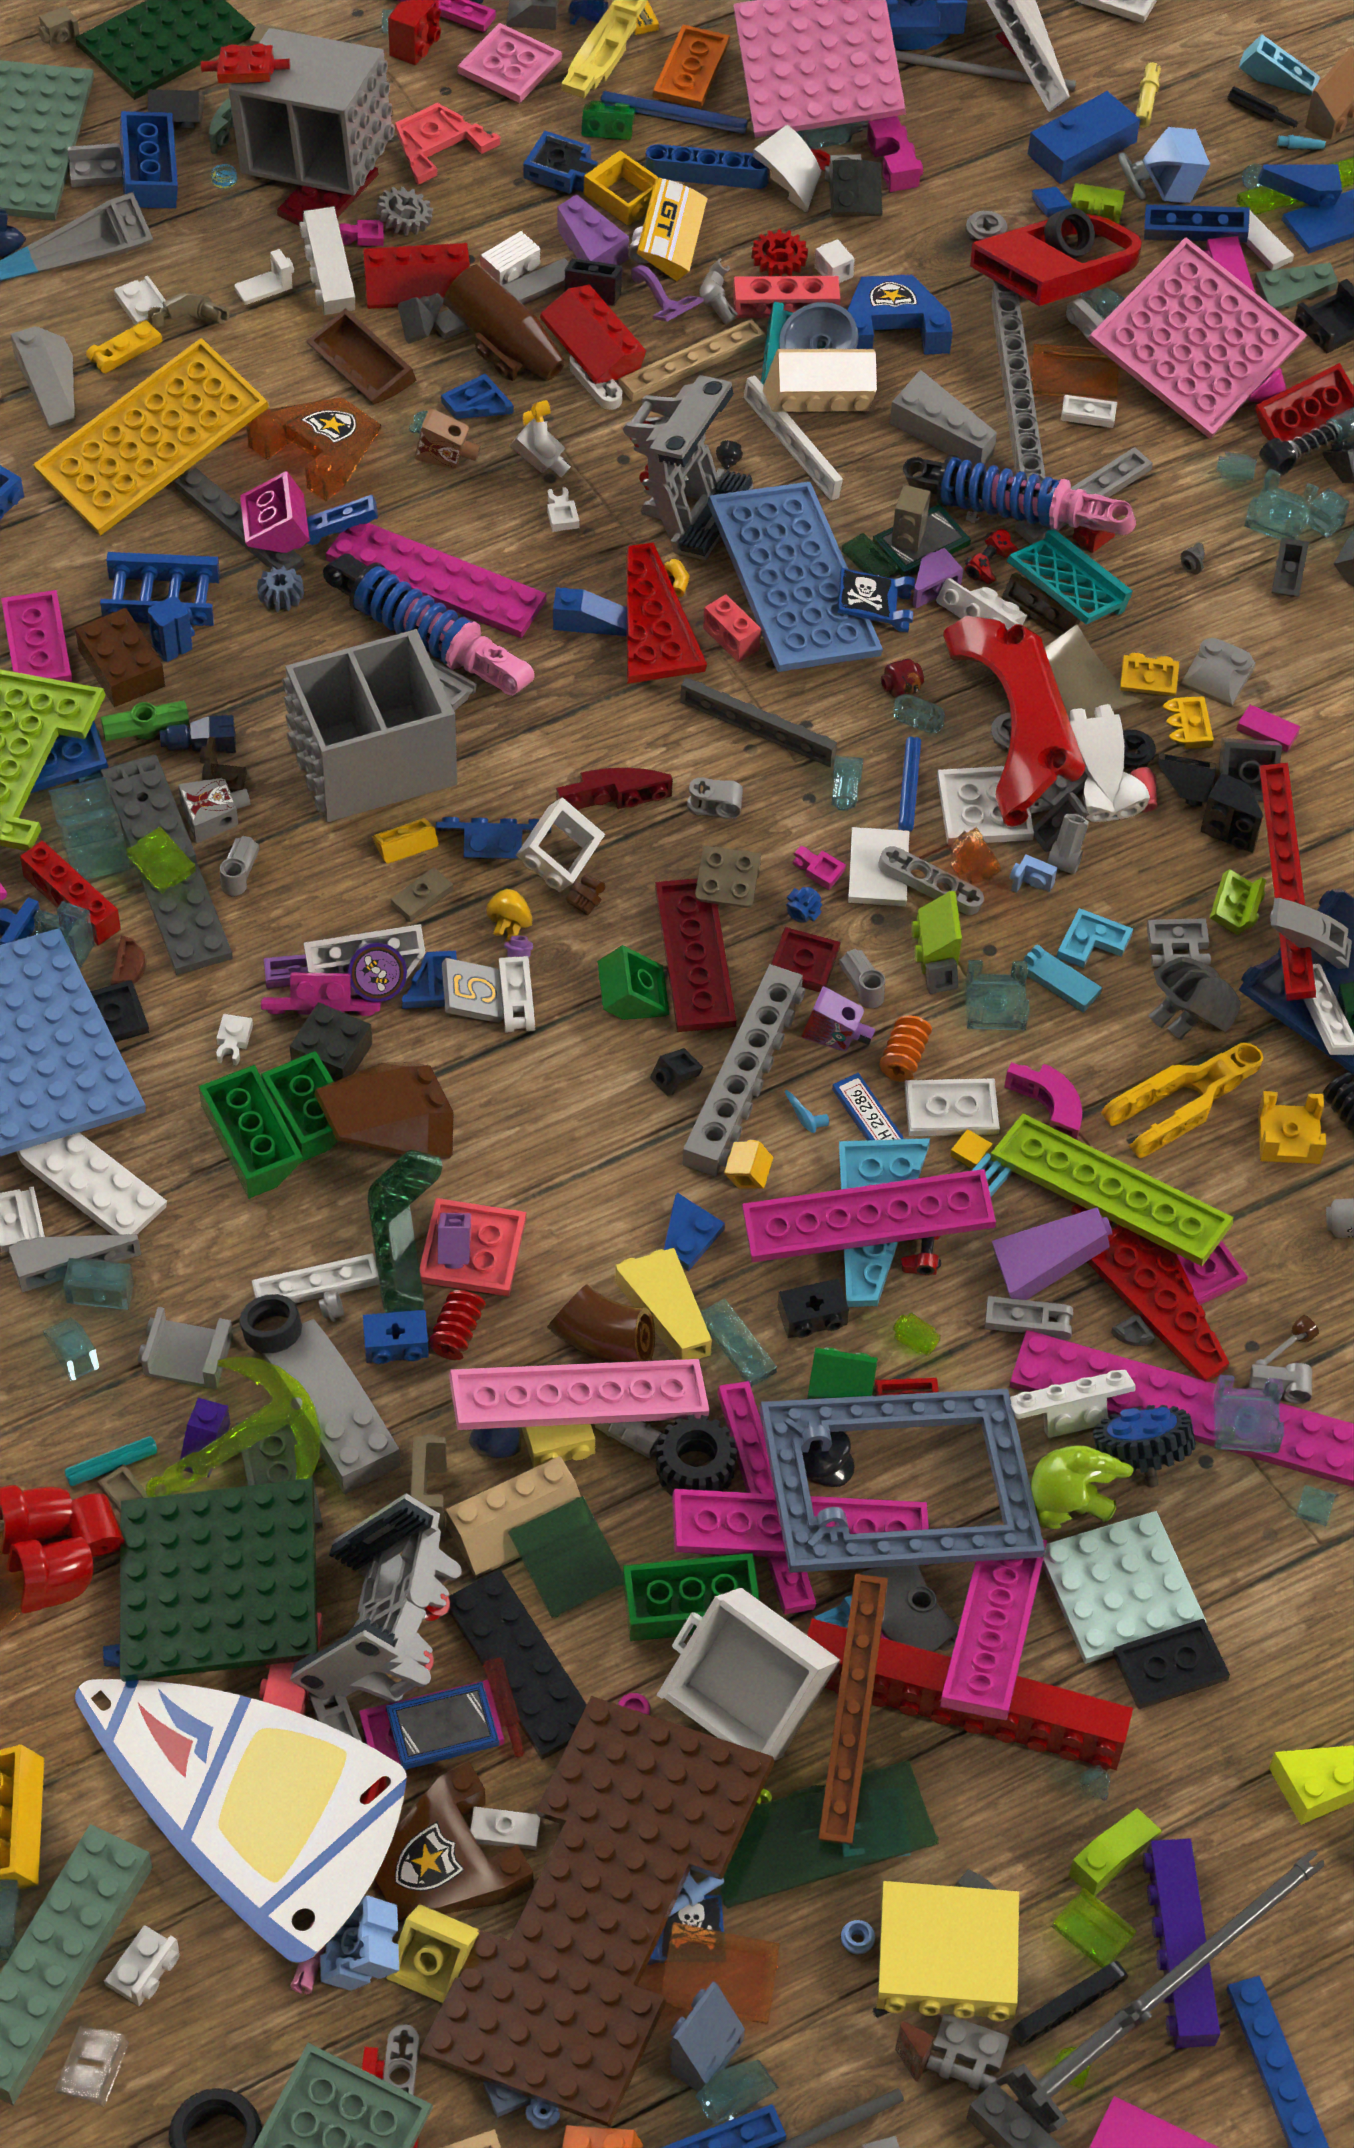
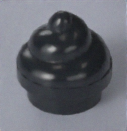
(729, 453)

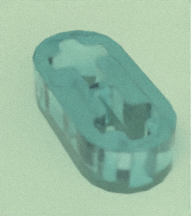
(919, 713)

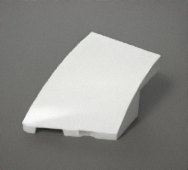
(791, 165)

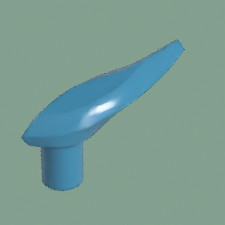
(805, 1116)

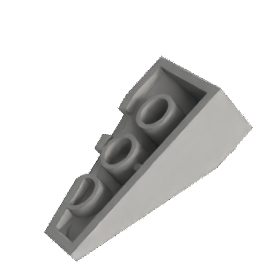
(48, 372)

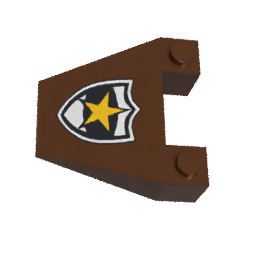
(439, 1860)

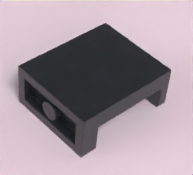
(1331, 320)

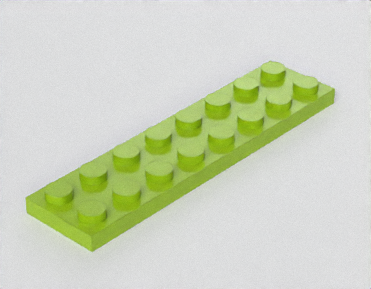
(1114, 1187)

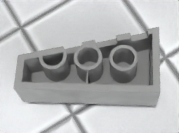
(942, 421)

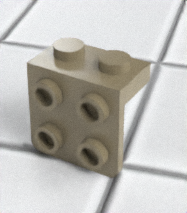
(728, 876)

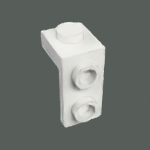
(268, 283)

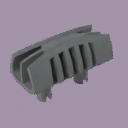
(1199, 992)

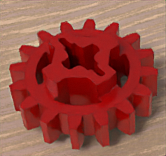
(779, 253)

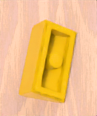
(406, 840)

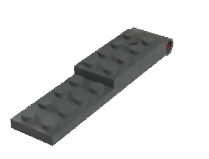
(186, 910)

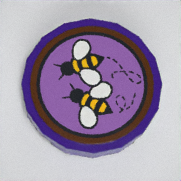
(377, 972)

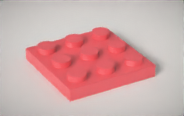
(493, 1249)

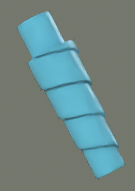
(1300, 142)

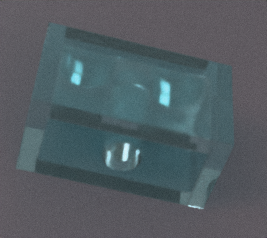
(98, 1283)

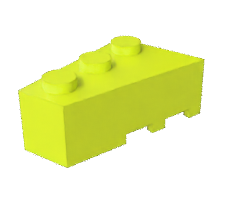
(1315, 1779)

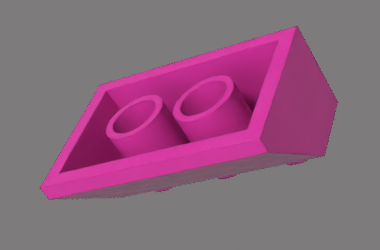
(275, 515)

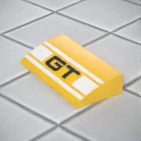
(671, 227)

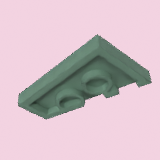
(1288, 286)

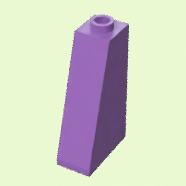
(1050, 1251)

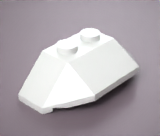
(335, 953)

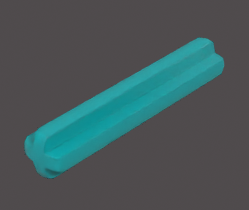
(110, 1461)

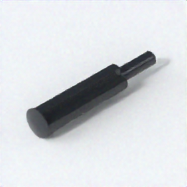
(1259, 106)

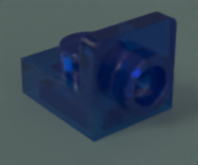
(589, 9)

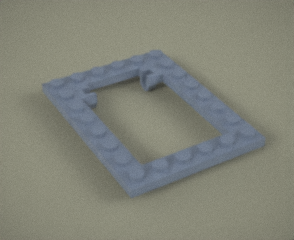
(812, 1546)

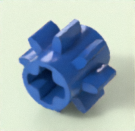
(804, 904)

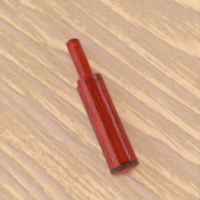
(504, 1701)

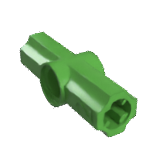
(144, 720)

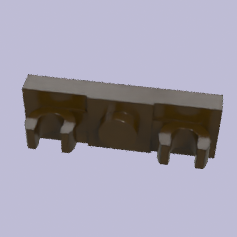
(1038, 604)

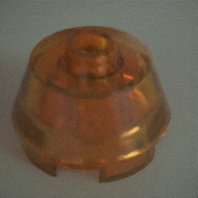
(973, 857)

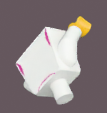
(537, 444)

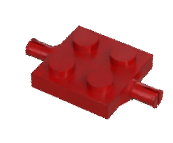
(245, 64)

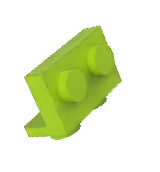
(1237, 902)

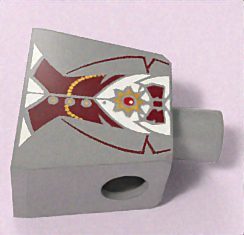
(211, 806)

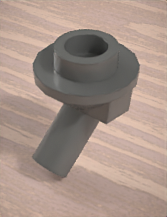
(1193, 558)

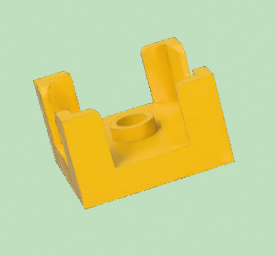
(1291, 1132)

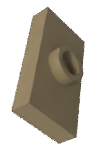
(422, 894)

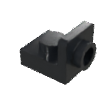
(673, 1069)

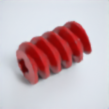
(455, 1324)

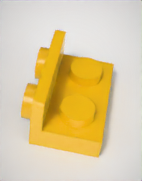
(1149, 674)

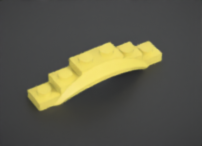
(602, 47)

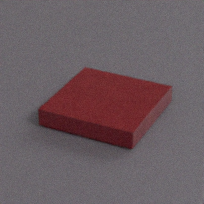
(808, 956)

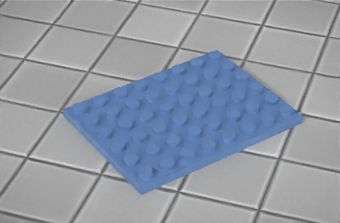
(55, 1049)

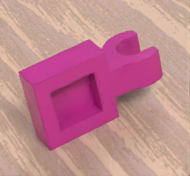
(365, 232)
(821, 868)

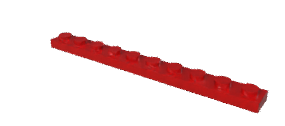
(1286, 873)

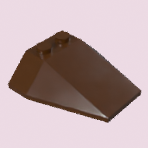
(390, 1109)

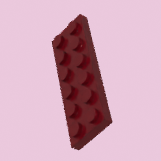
(694, 958)

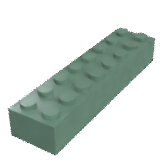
(63, 1949)

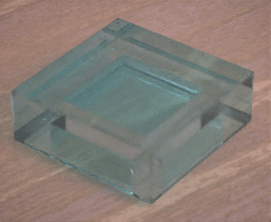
(1315, 1505)

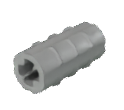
(636, 1435)

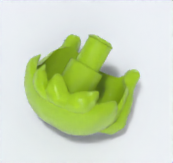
(1064, 1484)

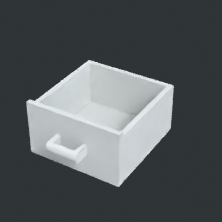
(747, 1673)

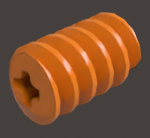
(905, 1048)

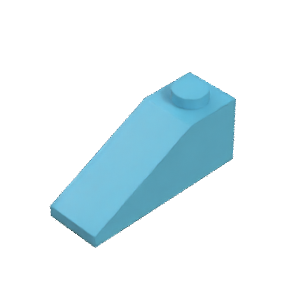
(1276, 67)

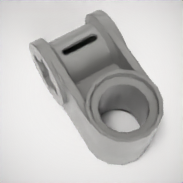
(718, 798)

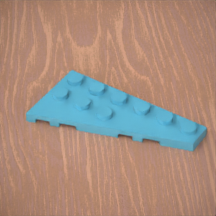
(872, 1164)

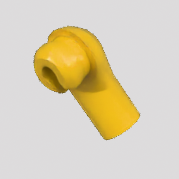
(677, 570)

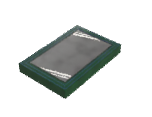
(939, 533)

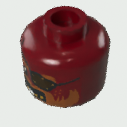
(902, 678)

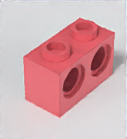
(732, 628)

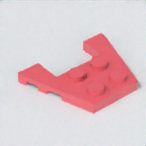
(434, 131)

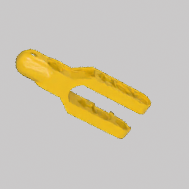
(1209, 1079)

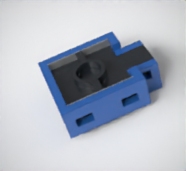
(559, 163)

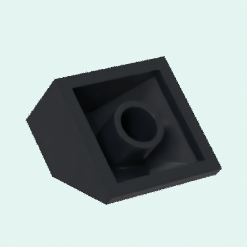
(1189, 777)

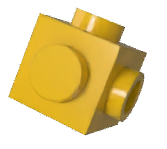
(748, 1165)

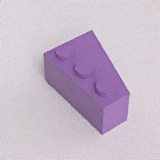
(590, 233)

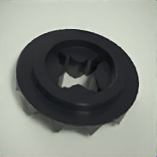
(1144, 744)

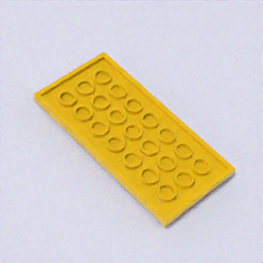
(150, 436)

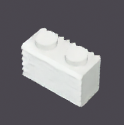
(511, 258)

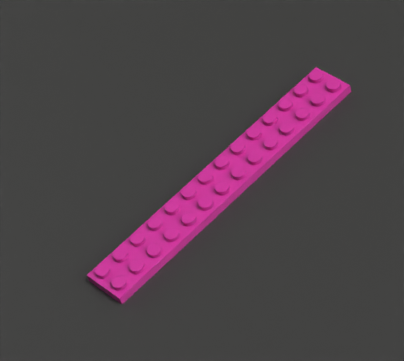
(1310, 1440)

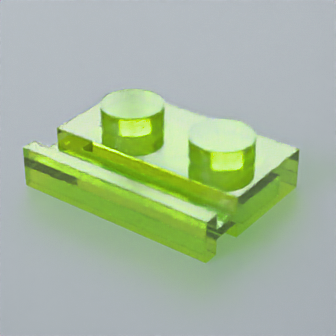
(161, 860)
(1094, 1928)

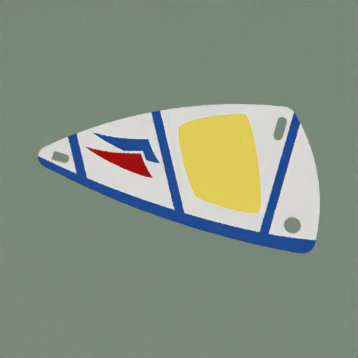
(254, 1800)

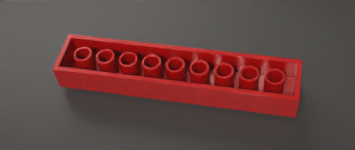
(1038, 1714)

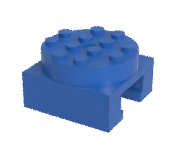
(925, 22)

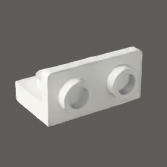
(142, 1965)

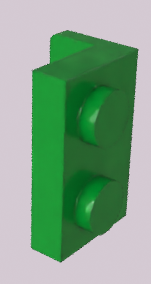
(608, 121)

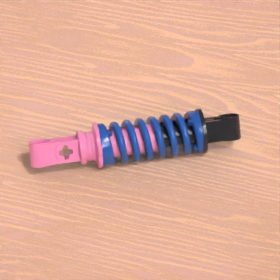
(1046, 503)
(443, 634)

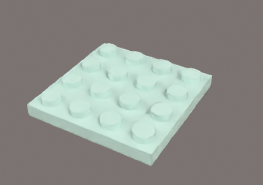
(1119, 1584)

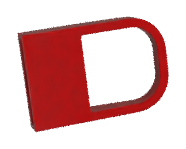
(1045, 274)

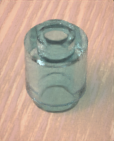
(1236, 466)

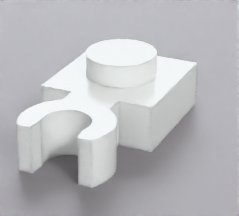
(562, 512)
(232, 1035)

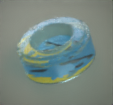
(224, 176)

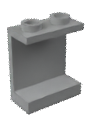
(185, 1351)

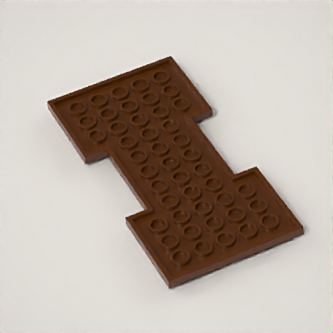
(561, 1999)

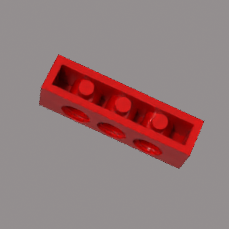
(61, 882)

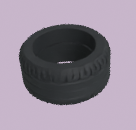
(209, 2103)

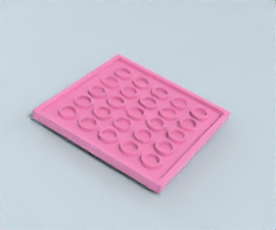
(817, 63)
(1197, 337)

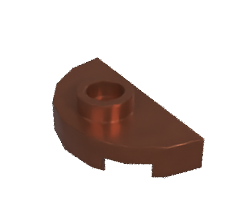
(129, 962)

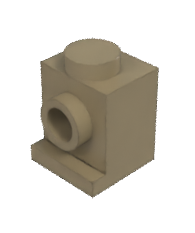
(58, 26)

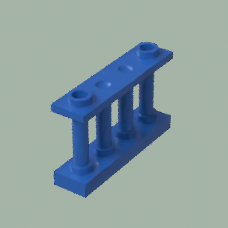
(161, 568)

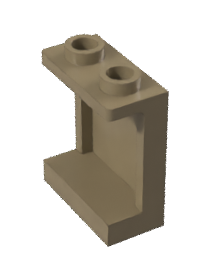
(428, 1457)

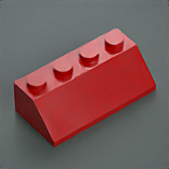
(411, 272)
(593, 334)

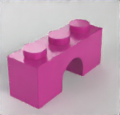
(900, 164)

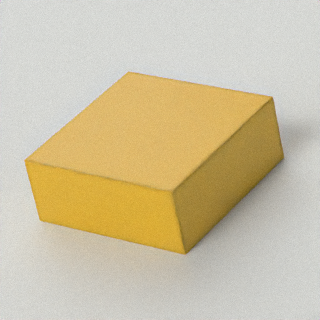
(970, 1149)

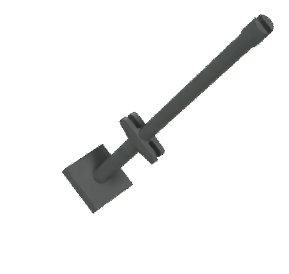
(1036, 2095)

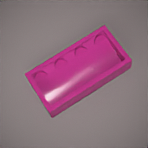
(1134, 2128)

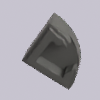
(1133, 1332)

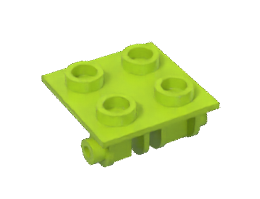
(1098, 201)

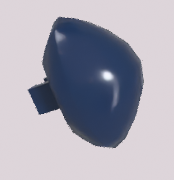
(10, 237)
(496, 1442)

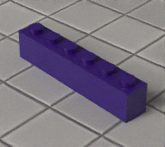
(1180, 1932)

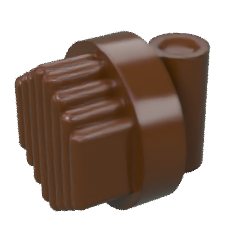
(585, 894)

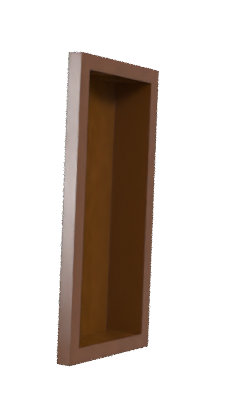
(362, 358)

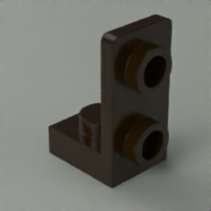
(234, 775)

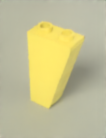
(663, 1289)

